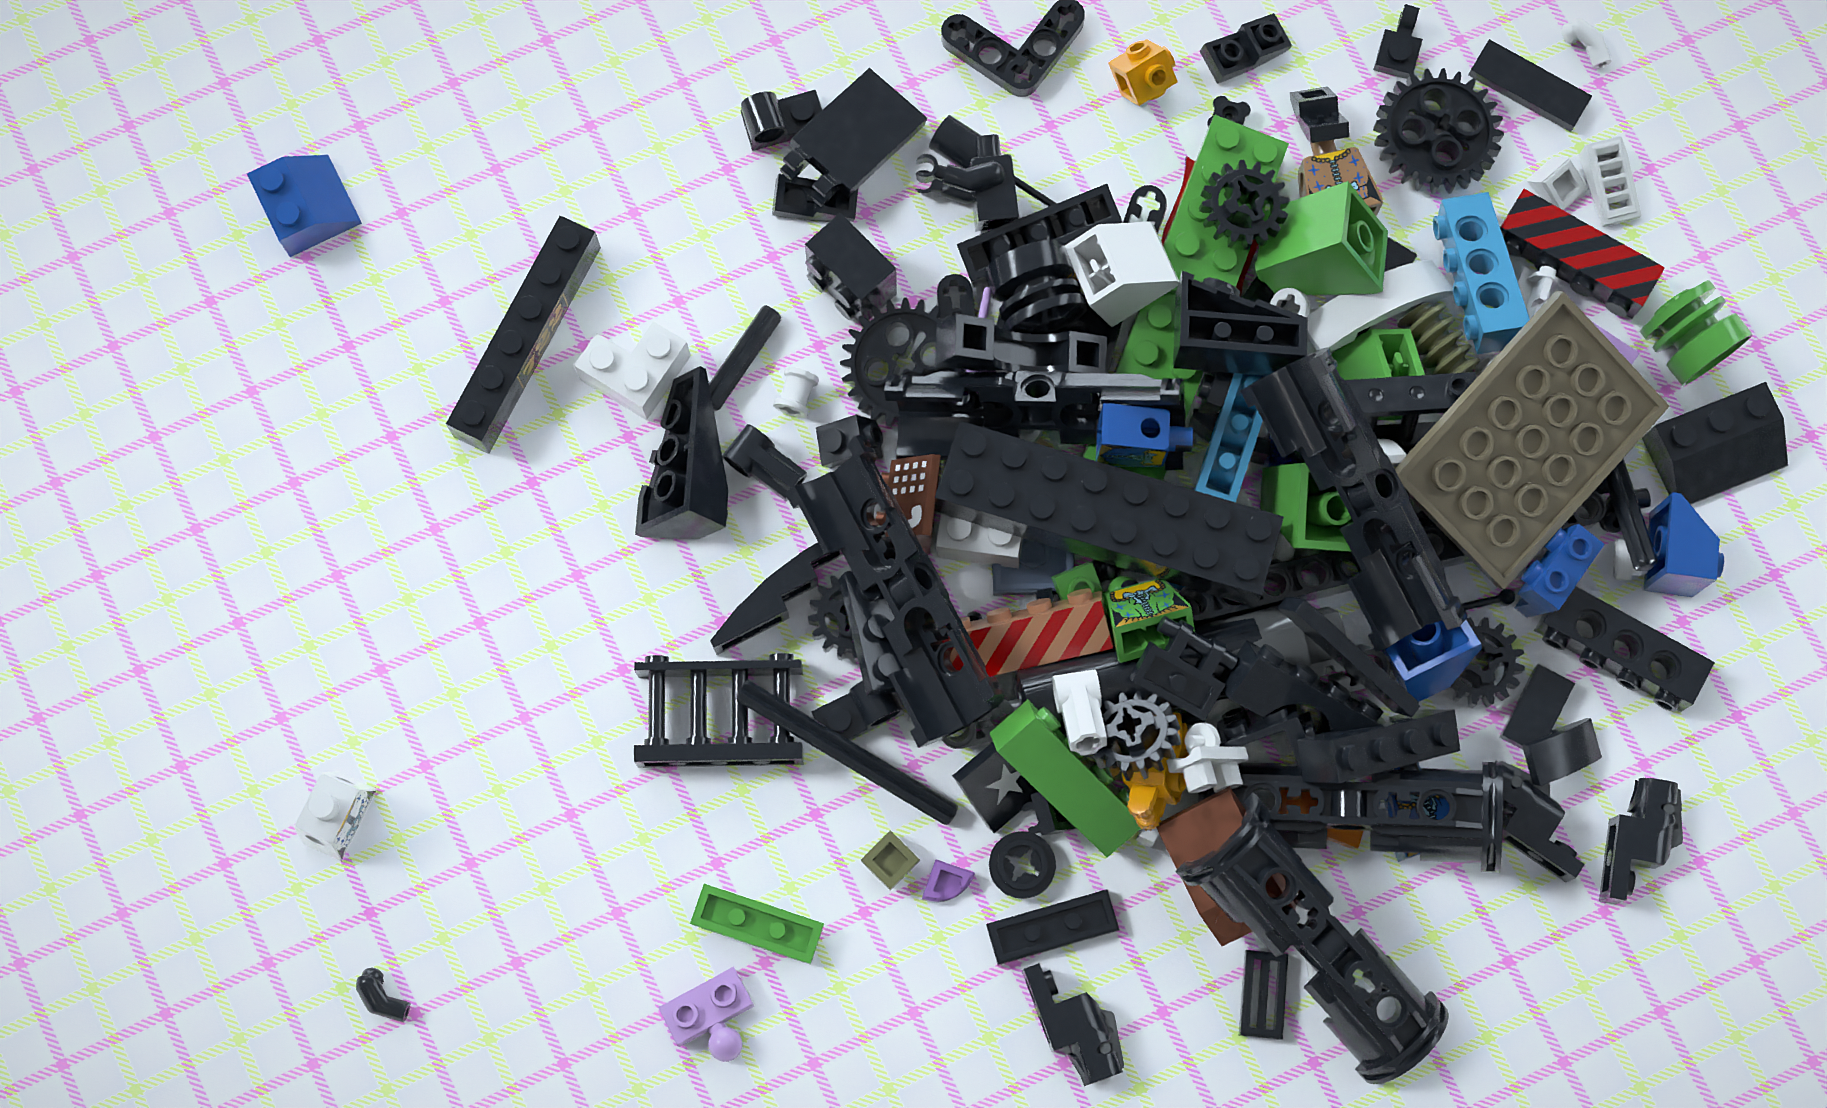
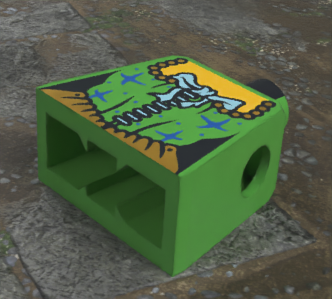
(1137, 612)

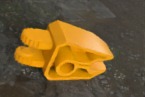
(1150, 795)

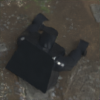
(985, 183)

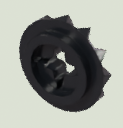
(1016, 845)

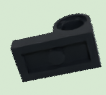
(776, 120)
(857, 713)

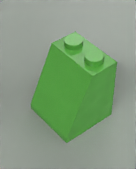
(1326, 246)
(1309, 514)

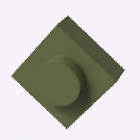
(890, 860)

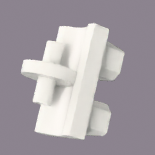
(1208, 762)

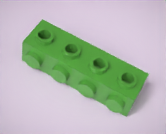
(1065, 778)

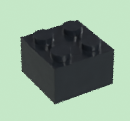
(849, 269)

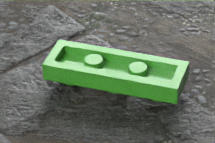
(757, 924)

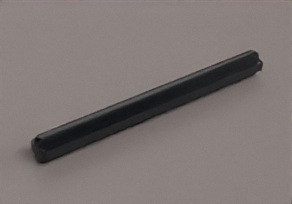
(847, 752)

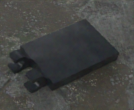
(853, 136)

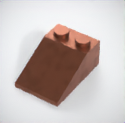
(1195, 834)

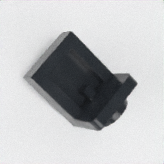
(835, 435)

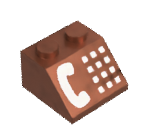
(914, 487)

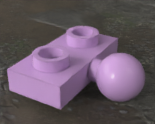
(706, 1010)

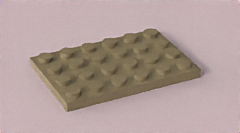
(1530, 440)

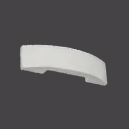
(1347, 314)

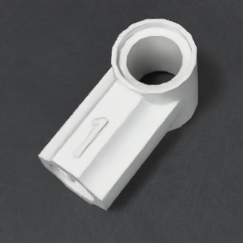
(1079, 701)

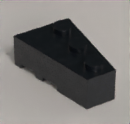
(1233, 333)

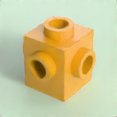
(1143, 71)

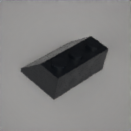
(1720, 444)

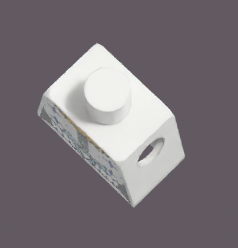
(333, 813)

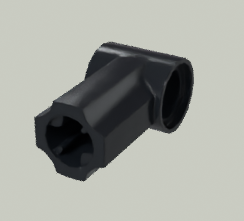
(757, 457)

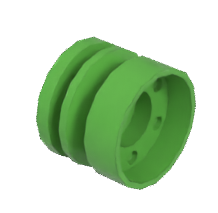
(1695, 332)

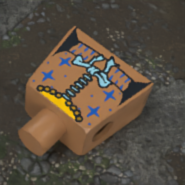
(1333, 167)

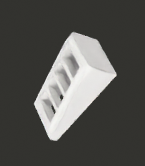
(1620, 163)

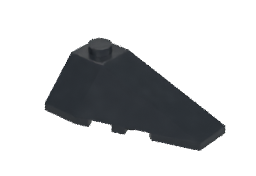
(689, 478)

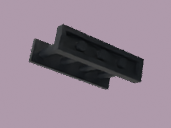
(1407, 398)
(698, 747)

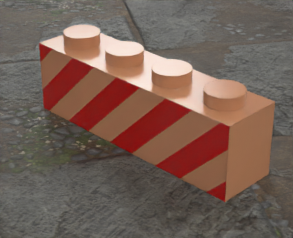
(1040, 633)

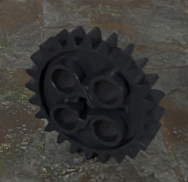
(1457, 104)
(873, 346)

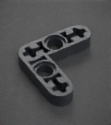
(1012, 59)

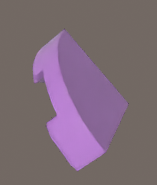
(946, 882)

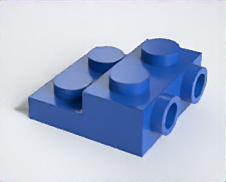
(1558, 571)

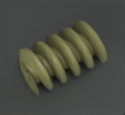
(1437, 340)

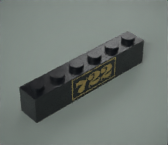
(524, 334)

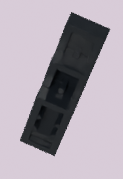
(766, 604)

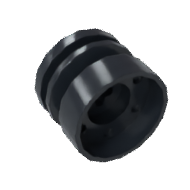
(1036, 288)

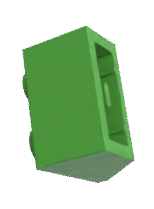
(1379, 355)

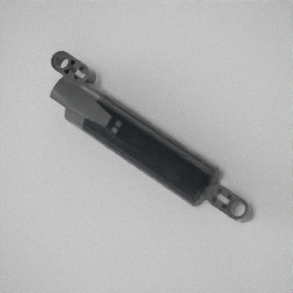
(1258, 627)

